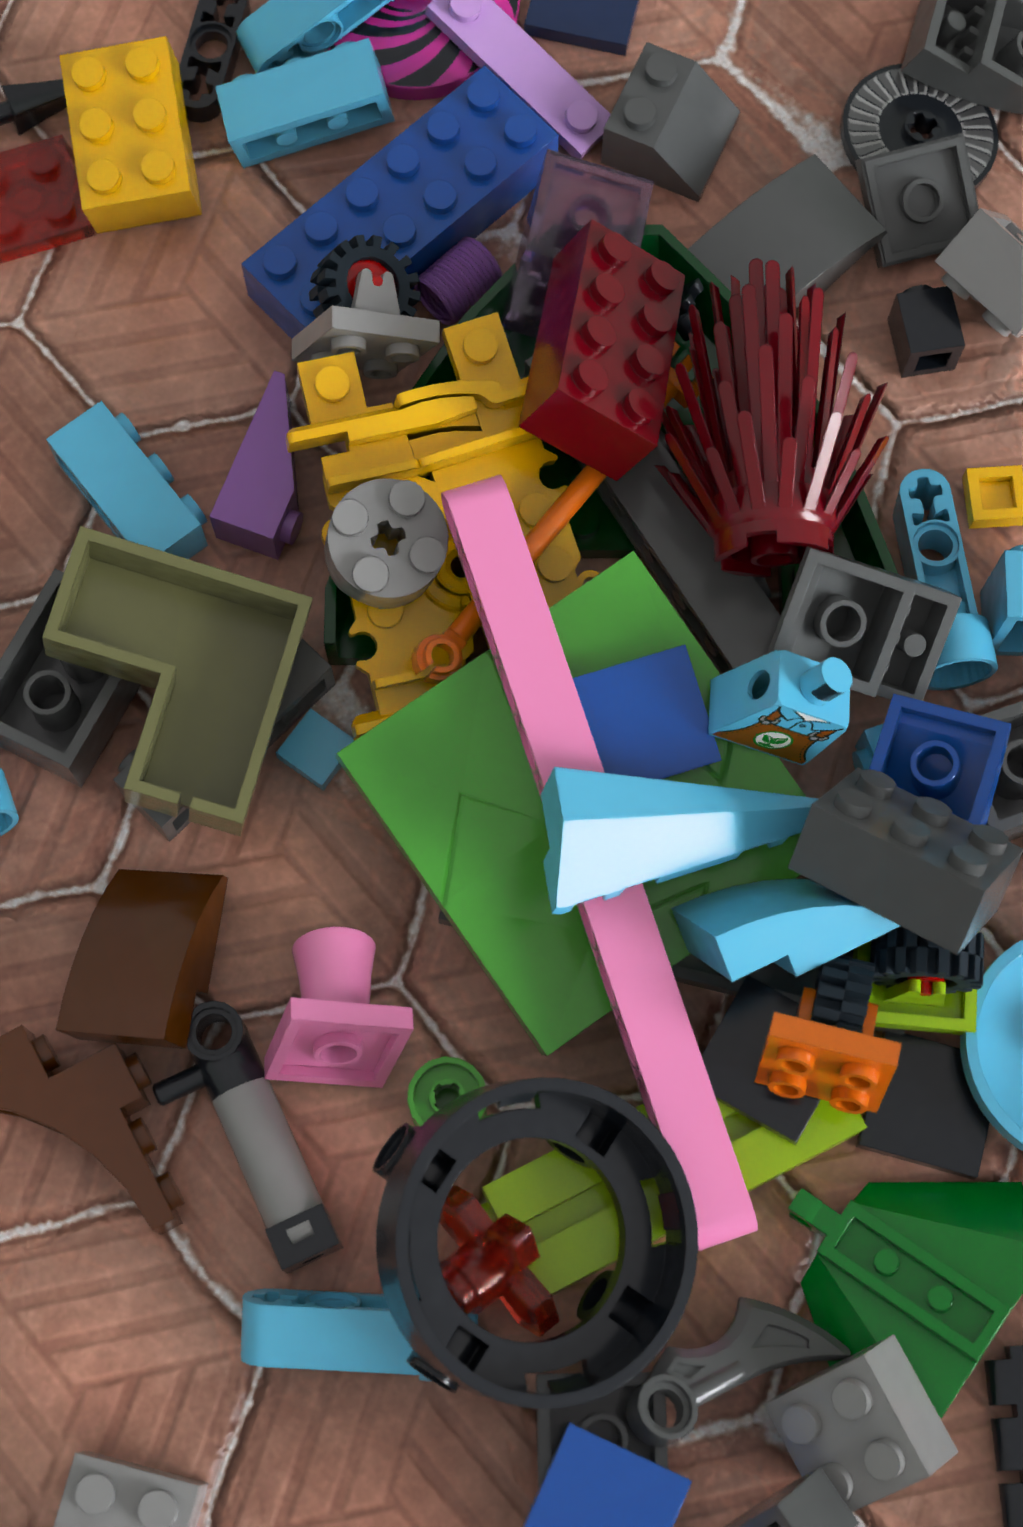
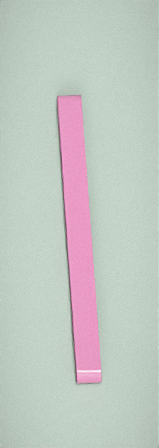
(619, 928)

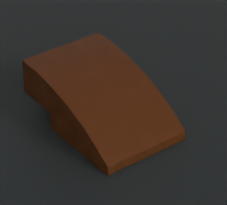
(144, 959)

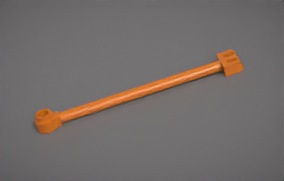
(537, 540)

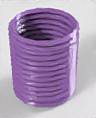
(458, 280)

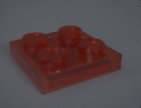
(39, 200)

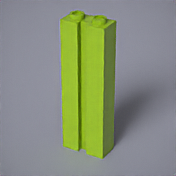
(577, 1218)

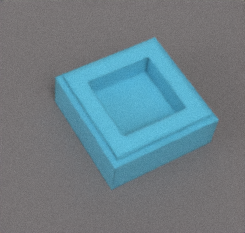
(313, 749)

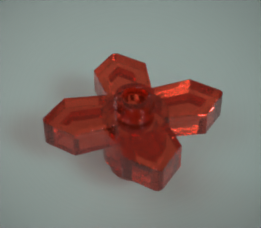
(494, 1264)

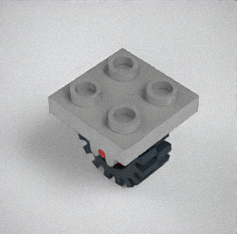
(366, 310)

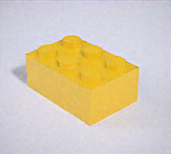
(130, 135)

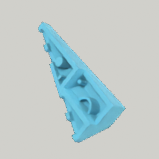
(634, 830)

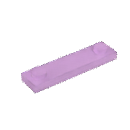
(525, 67)

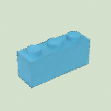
(304, 103)
(125, 485)

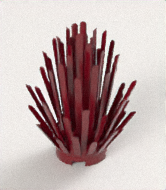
(754, 449)

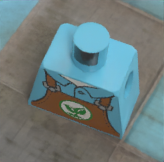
(782, 705)

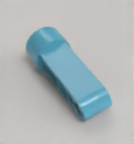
(299, 28)
(969, 648)
(323, 1332)

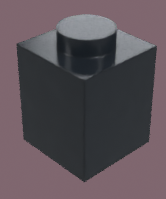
(925, 330)

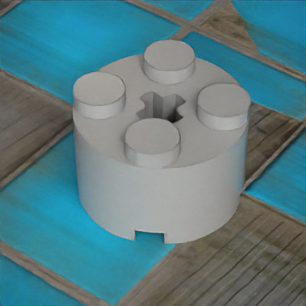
(401, 513)

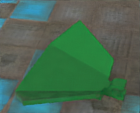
(918, 1264)

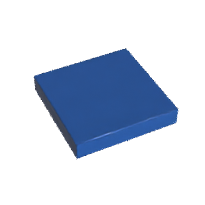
(648, 716)

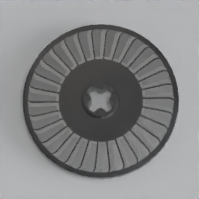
(891, 103)

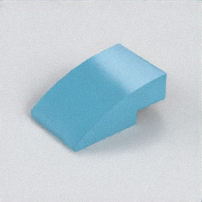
(776, 922)

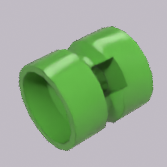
(440, 1083)

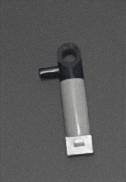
(258, 1136)

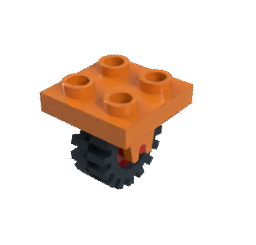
(831, 1043)

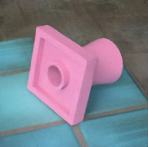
(333, 1028)

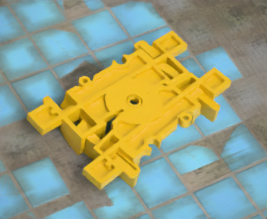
(456, 437)

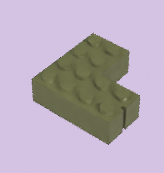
(208, 646)

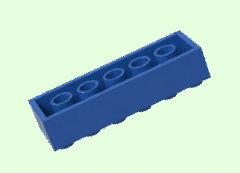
(421, 191)

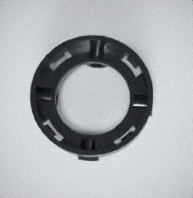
(622, 1313)

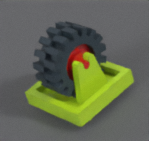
(923, 983)

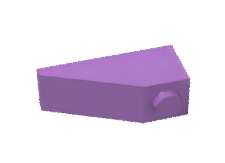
(260, 492)

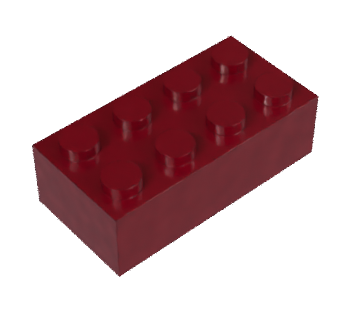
(603, 351)

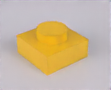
(994, 496)

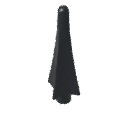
(31, 103)

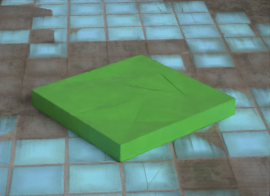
(472, 825)

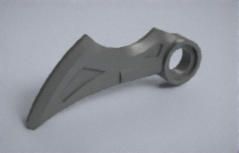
(754, 1344)

